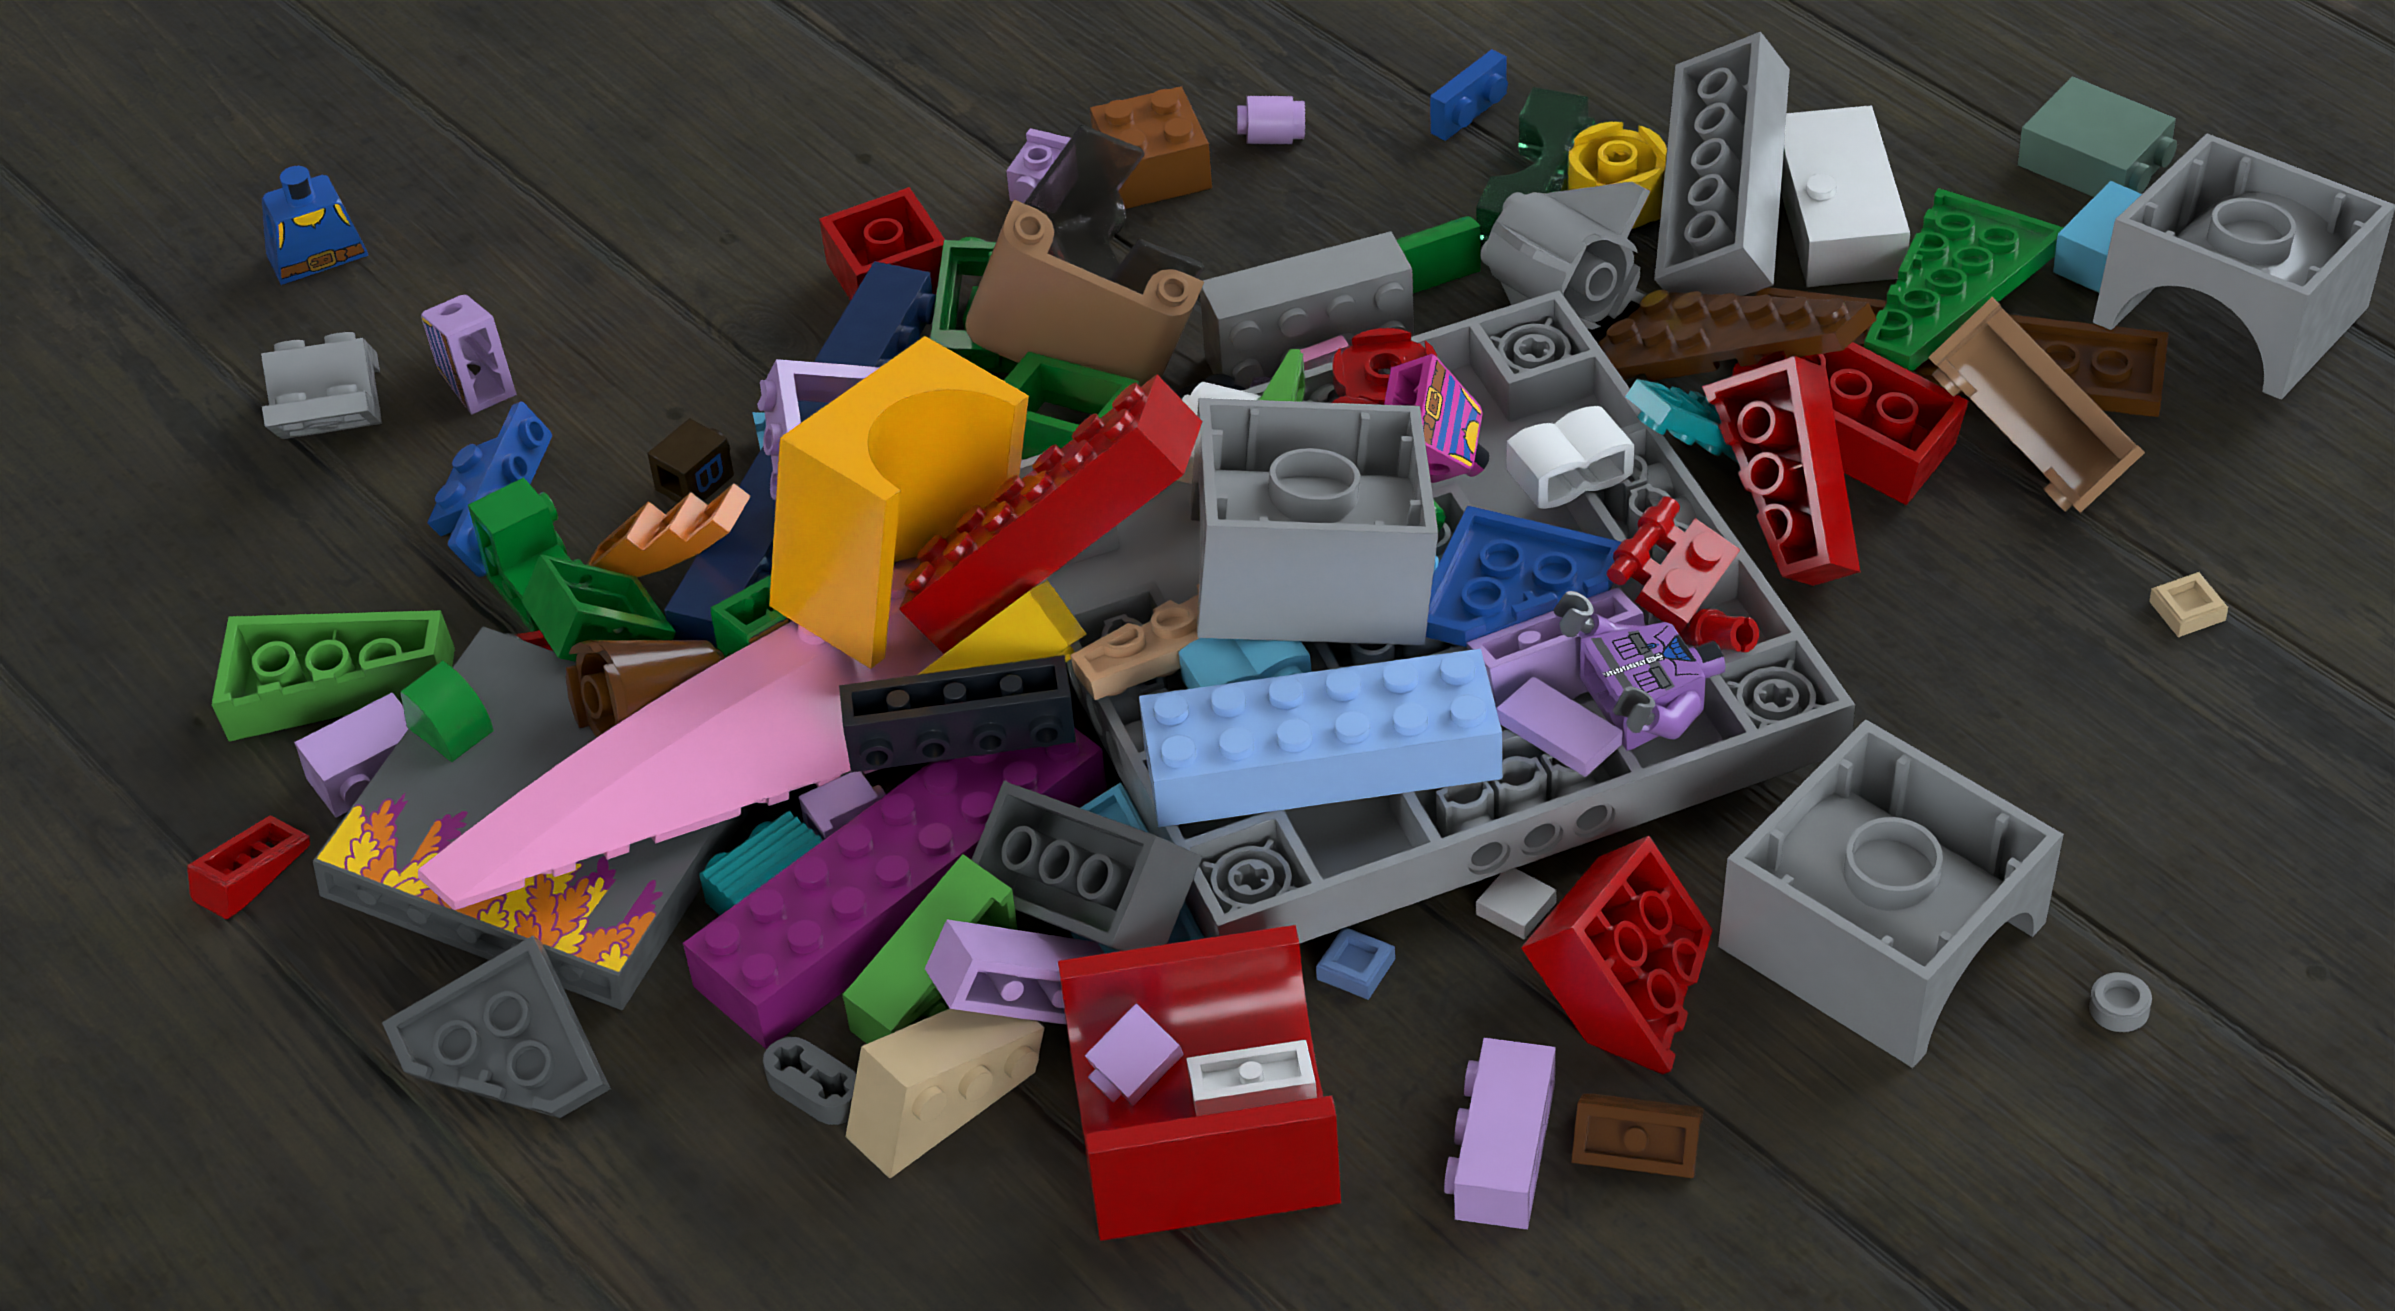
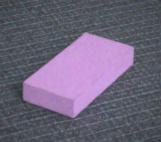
(1559, 726)

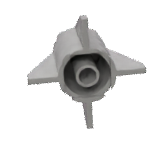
(1570, 245)

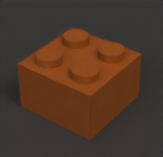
(1172, 141)

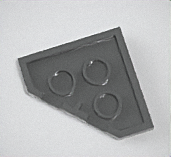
(502, 1036)

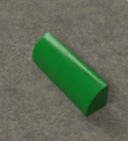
(1443, 252)

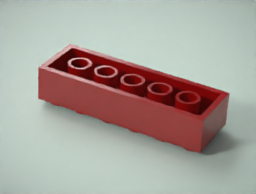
(1051, 512)

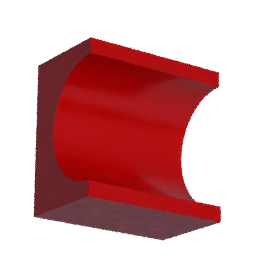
(1159, 1161)

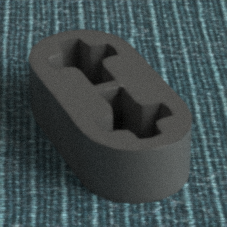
(806, 1088)

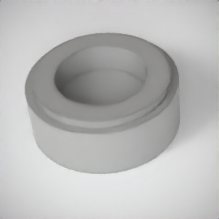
(2120, 1002)

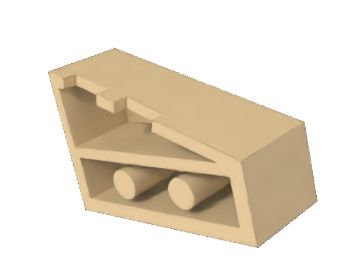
(934, 1080)

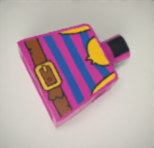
(1448, 416)

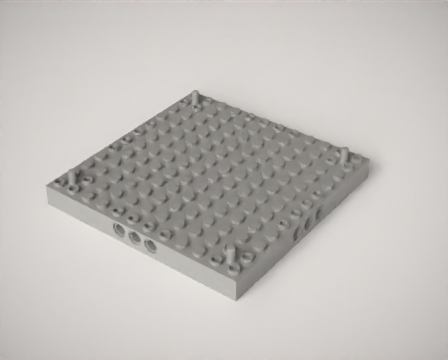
(1381, 853)

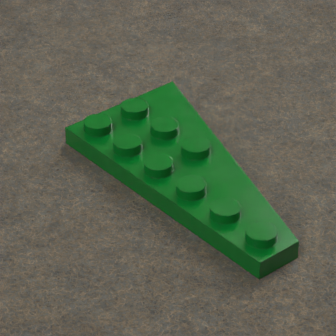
(1953, 270)

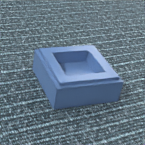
(1355, 962)

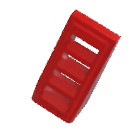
(228, 875)

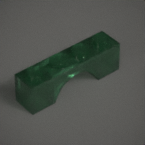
(1545, 136)

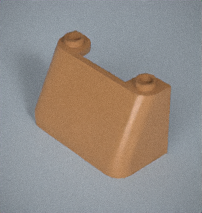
(1073, 314)

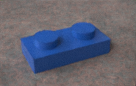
(1468, 94)

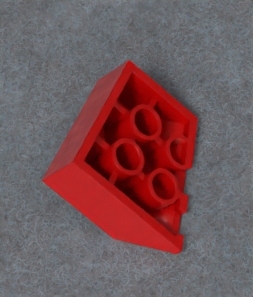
(1624, 954)

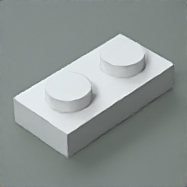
(1251, 1077)

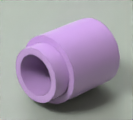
(1271, 119)

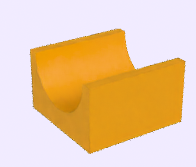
(879, 481)

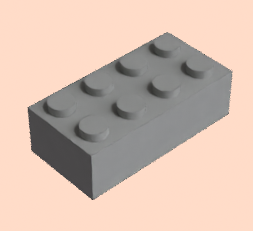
(1302, 301)

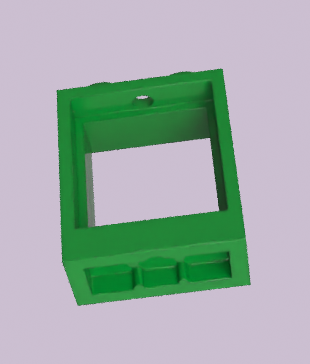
(961, 258)
(1063, 385)
(601, 609)

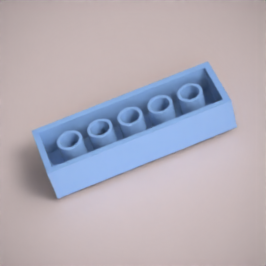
(1321, 737)

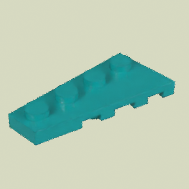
(1682, 414)

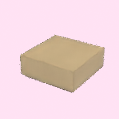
(2188, 604)

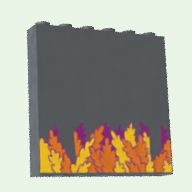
(594, 922)

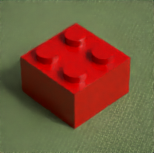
(884, 231)

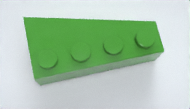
(320, 666)

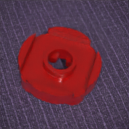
(1359, 366)

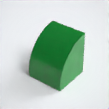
(445, 711)

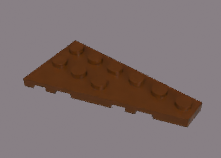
(1694, 331)

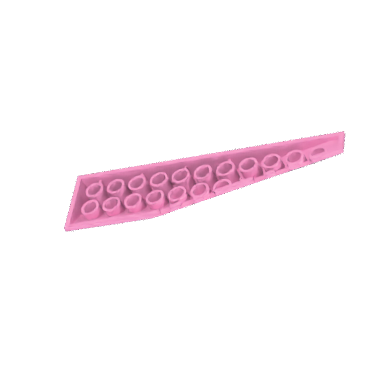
(683, 761)

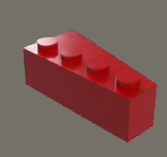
(1791, 464)

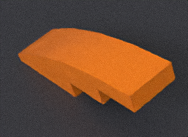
(659, 540)

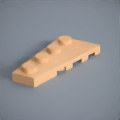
(1137, 652)

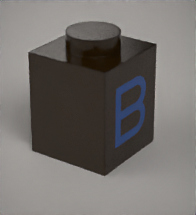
(691, 462)

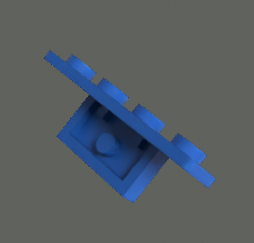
(485, 470)

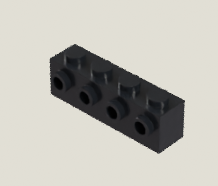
(957, 713)

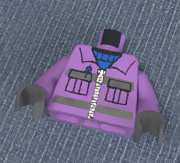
(1639, 674)

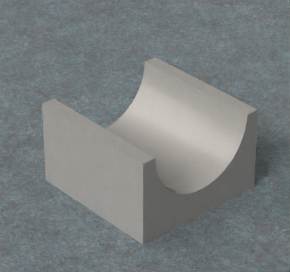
(2260, 238)
(1313, 522)
(1884, 887)

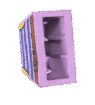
(464, 335)

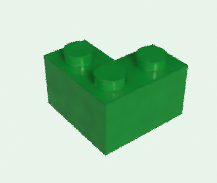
(511, 534)

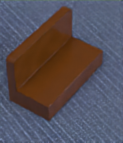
(1637, 1135)

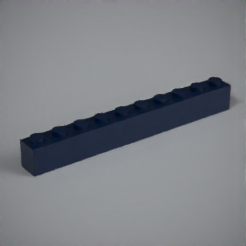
(874, 328)

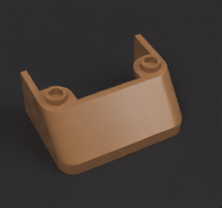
(2035, 406)

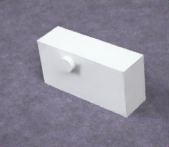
(1842, 197)

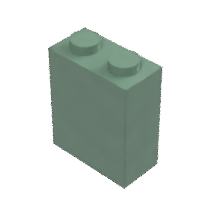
(2096, 138)

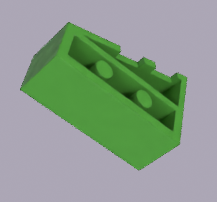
(895, 985)

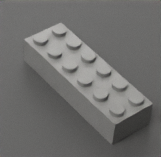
(1724, 171)

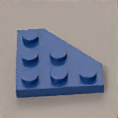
(1510, 572)

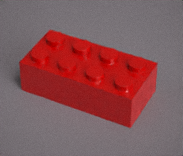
(1886, 419)

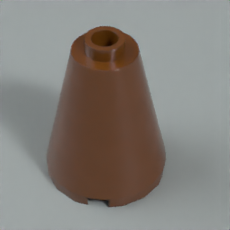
(625, 675)

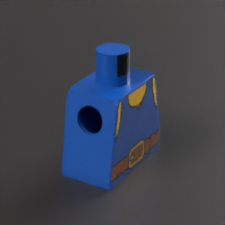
(307, 227)

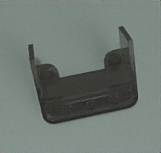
(1087, 211)

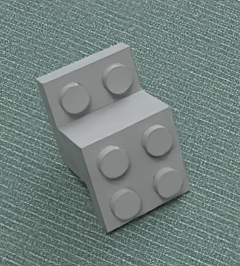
(321, 386)

